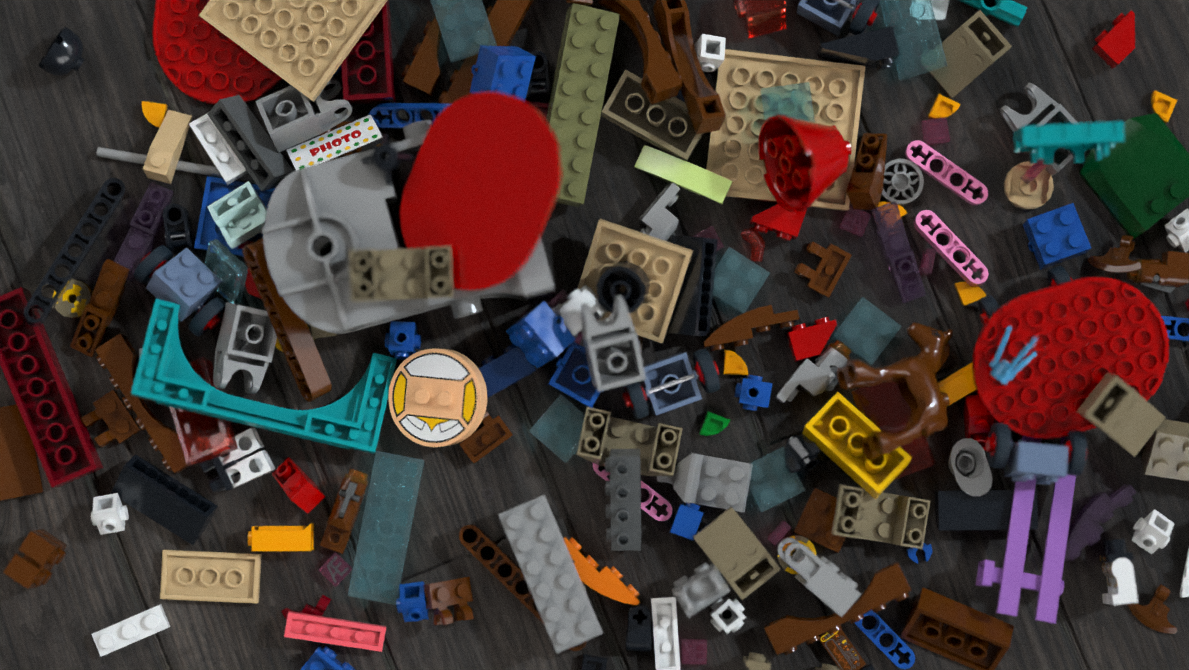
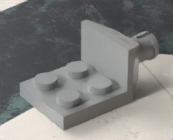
(711, 481)

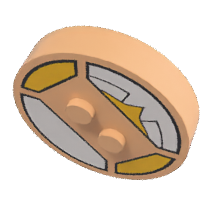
(437, 397)

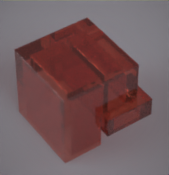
(762, 15)

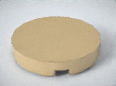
(1028, 195)

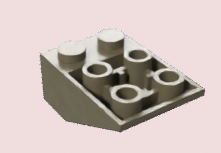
(969, 53)
(1121, 413)
(736, 553)

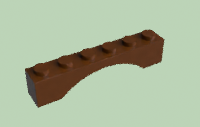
(424, 71)
(659, 76)
(700, 98)
(121, 362)
(791, 631)

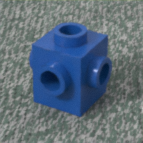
(402, 332)
(762, 389)
(412, 602)

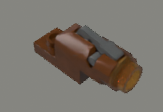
(1164, 273)
(345, 511)

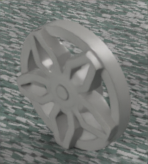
(901, 181)

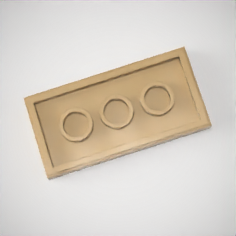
(210, 576)

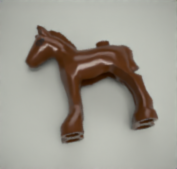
(916, 384)

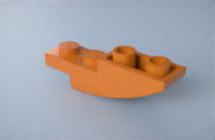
(605, 581)

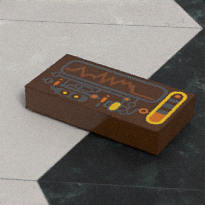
(841, 650)

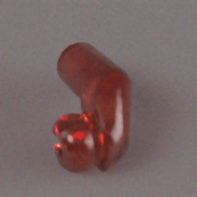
(756, 241)

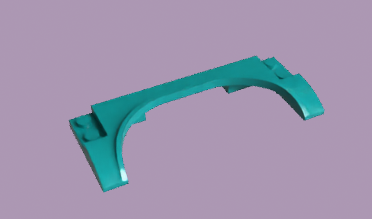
(171, 381)

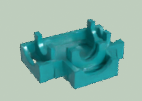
(1076, 137)

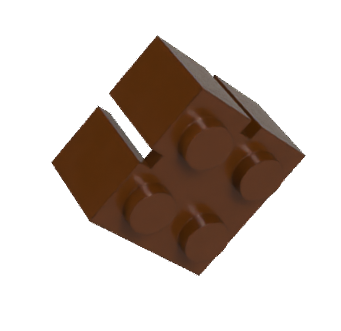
(41, 554)

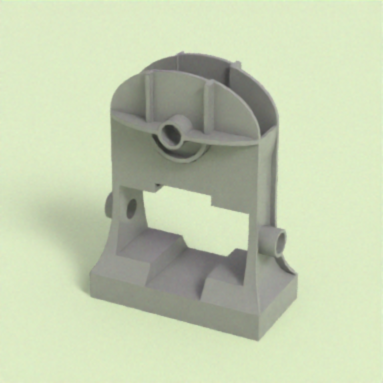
(350, 208)

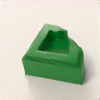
(713, 424)

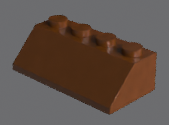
(957, 631)

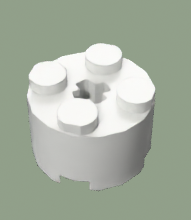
(571, 309)

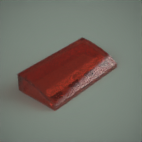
(890, 413)
(199, 434)

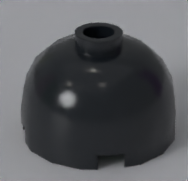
(63, 54)

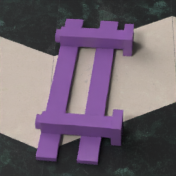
(1012, 577)

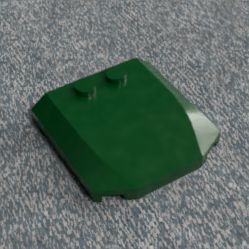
(1141, 175)

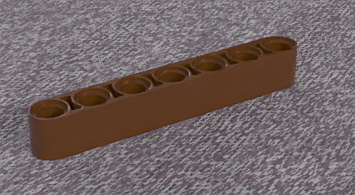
(289, 328)
(493, 566)

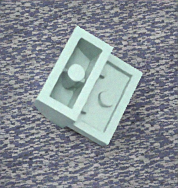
(239, 214)

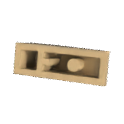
(167, 147)

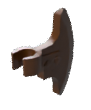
(1117, 258)
(1155, 612)

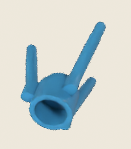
(1006, 371)

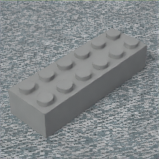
(550, 573)

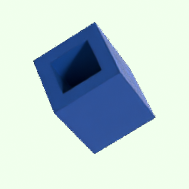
(686, 520)

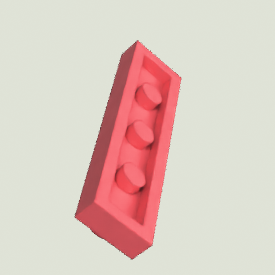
(335, 631)

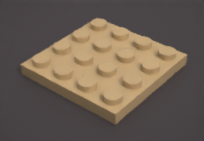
(659, 259)

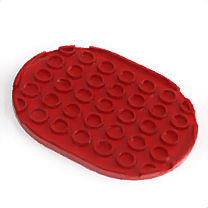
(204, 59)
(483, 187)
(1081, 335)

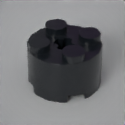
(632, 277)

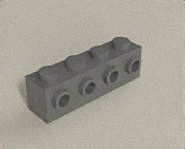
(249, 142)
(624, 499)

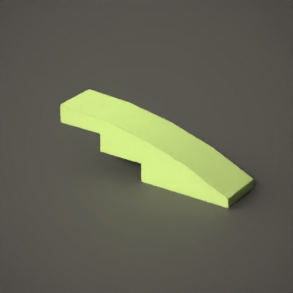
(683, 174)

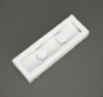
(218, 149)
(130, 630)
(665, 633)

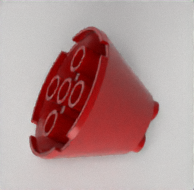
(801, 159)

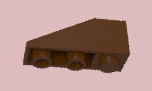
(868, 172)

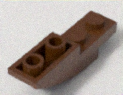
(101, 308)
(740, 328)

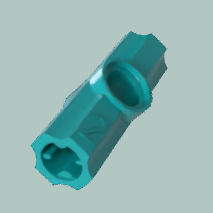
(1005, 10)

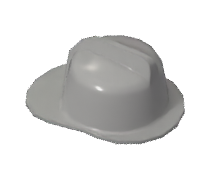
(970, 467)

